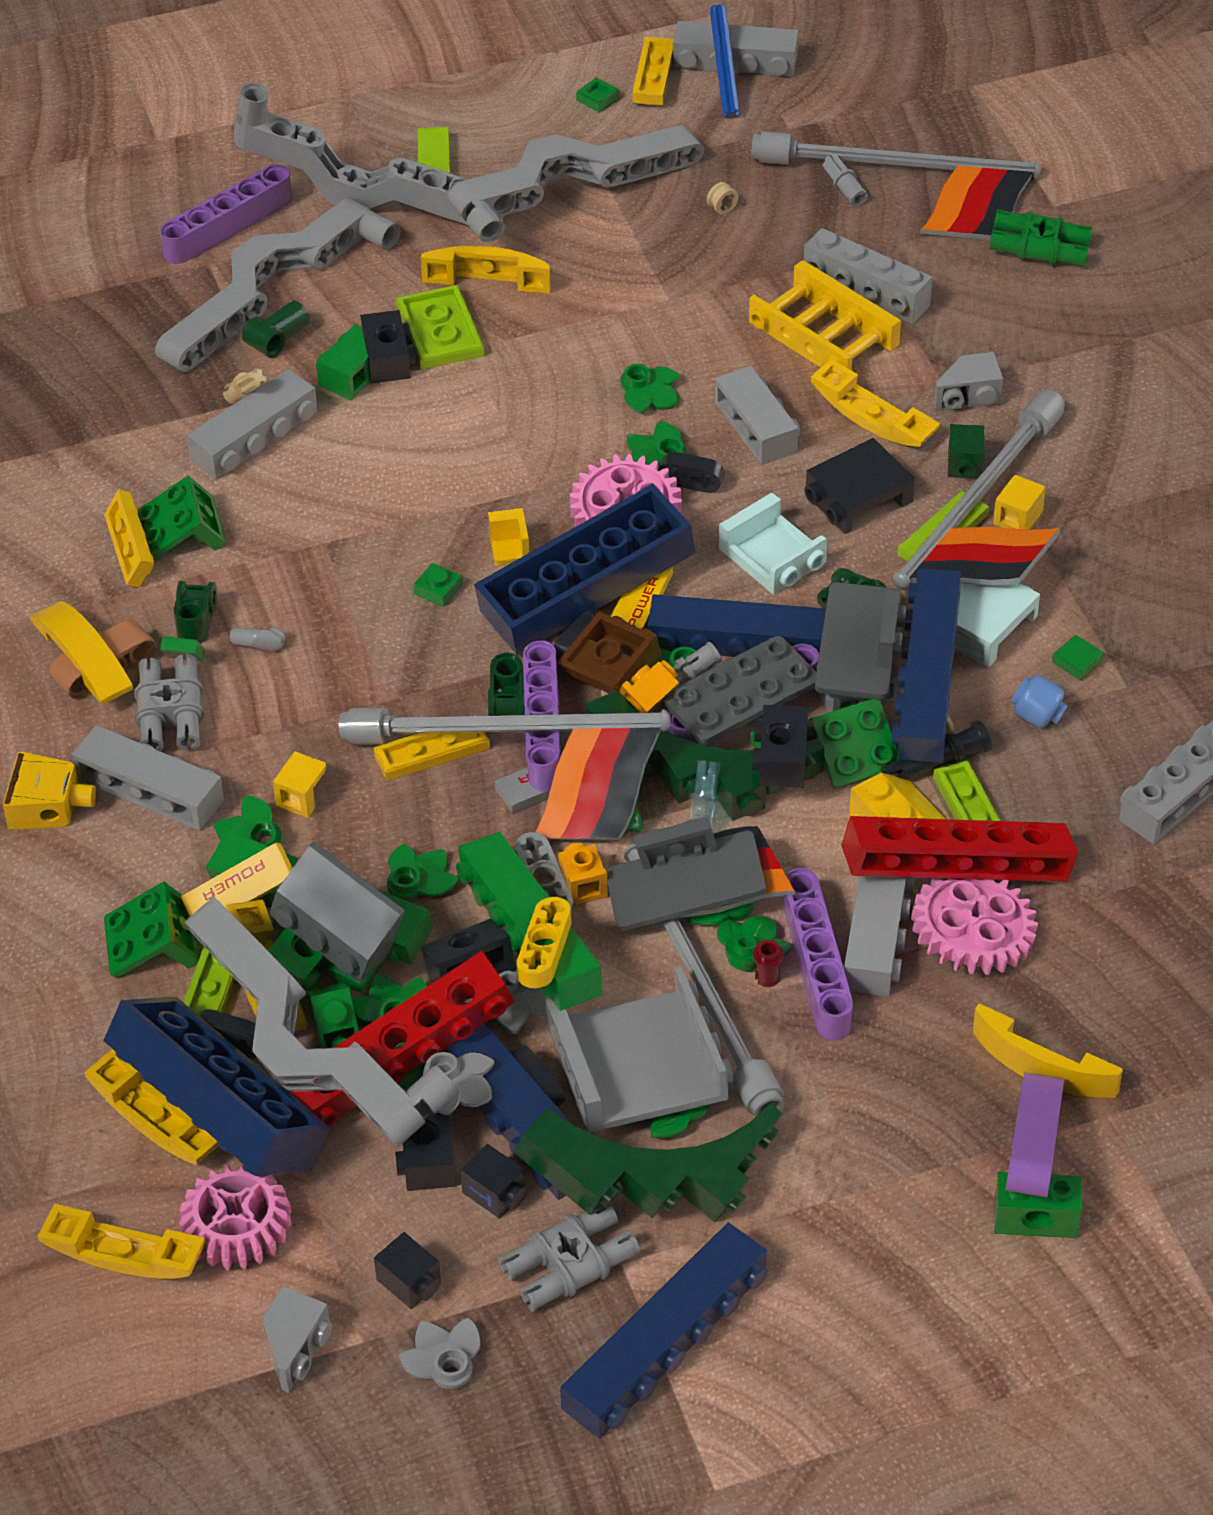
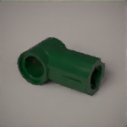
(271, 334)

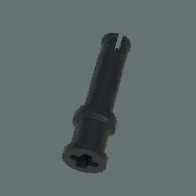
(956, 749)

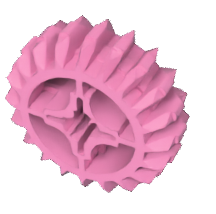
(234, 1232)

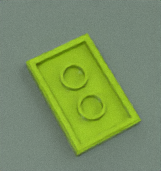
(440, 327)

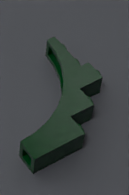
(677, 760)
(597, 1169)

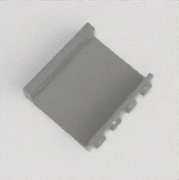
(641, 1057)

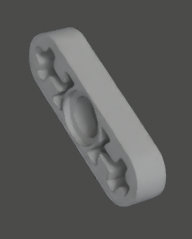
(546, 865)

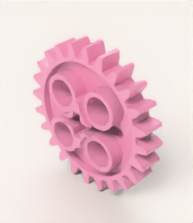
(616, 482)
(974, 923)

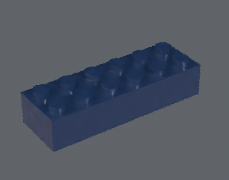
(585, 568)
(216, 1086)

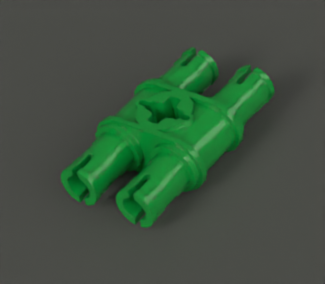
(1040, 238)

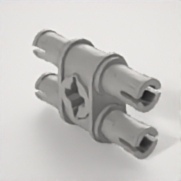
(169, 703)
(566, 1271)

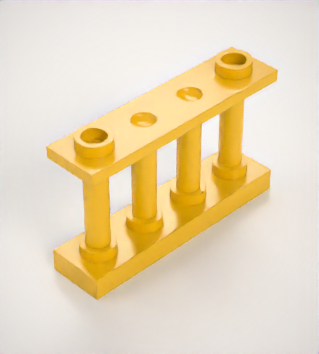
(829, 297)

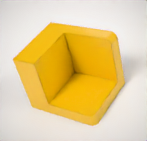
(1019, 504)
(508, 535)
(296, 782)

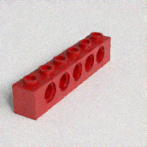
(958, 849)
(410, 1023)

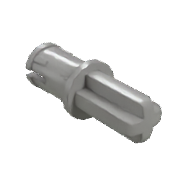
(845, 180)

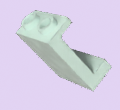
(770, 545)
(990, 615)

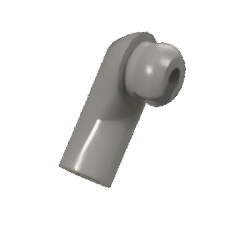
(266, 640)

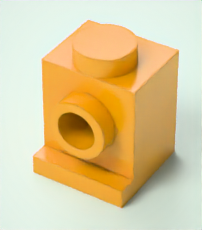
(649, 687)
(580, 866)

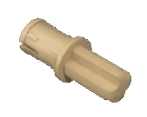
(243, 385)

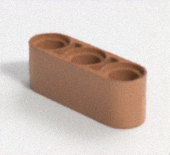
(126, 641)

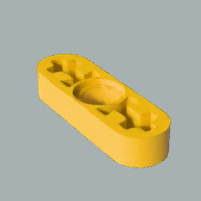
(547, 954)

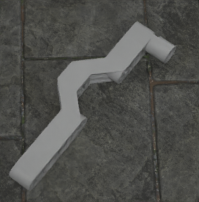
(307, 149)
(517, 189)
(258, 261)
(302, 1069)

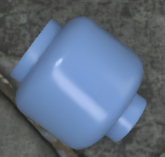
(1039, 701)

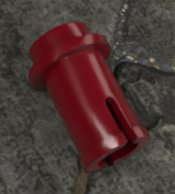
(768, 957)

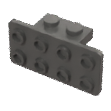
(859, 640)
(739, 689)
(684, 873)

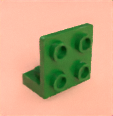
(179, 513)
(854, 741)
(147, 928)

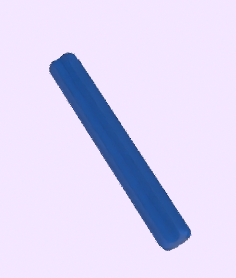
(724, 60)

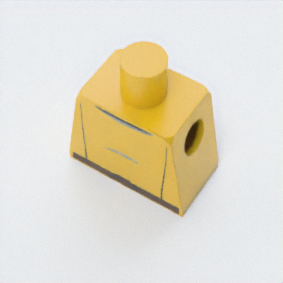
(44, 793)

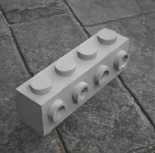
(874, 276)
(1171, 788)

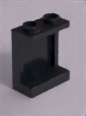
(857, 483)

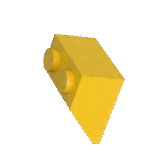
(890, 797)

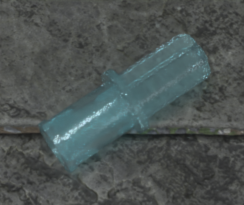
(705, 790)

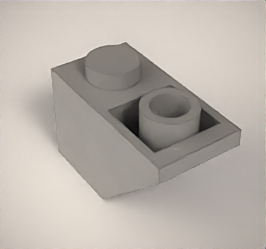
(969, 383)
(293, 1332)

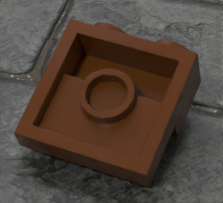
(609, 653)

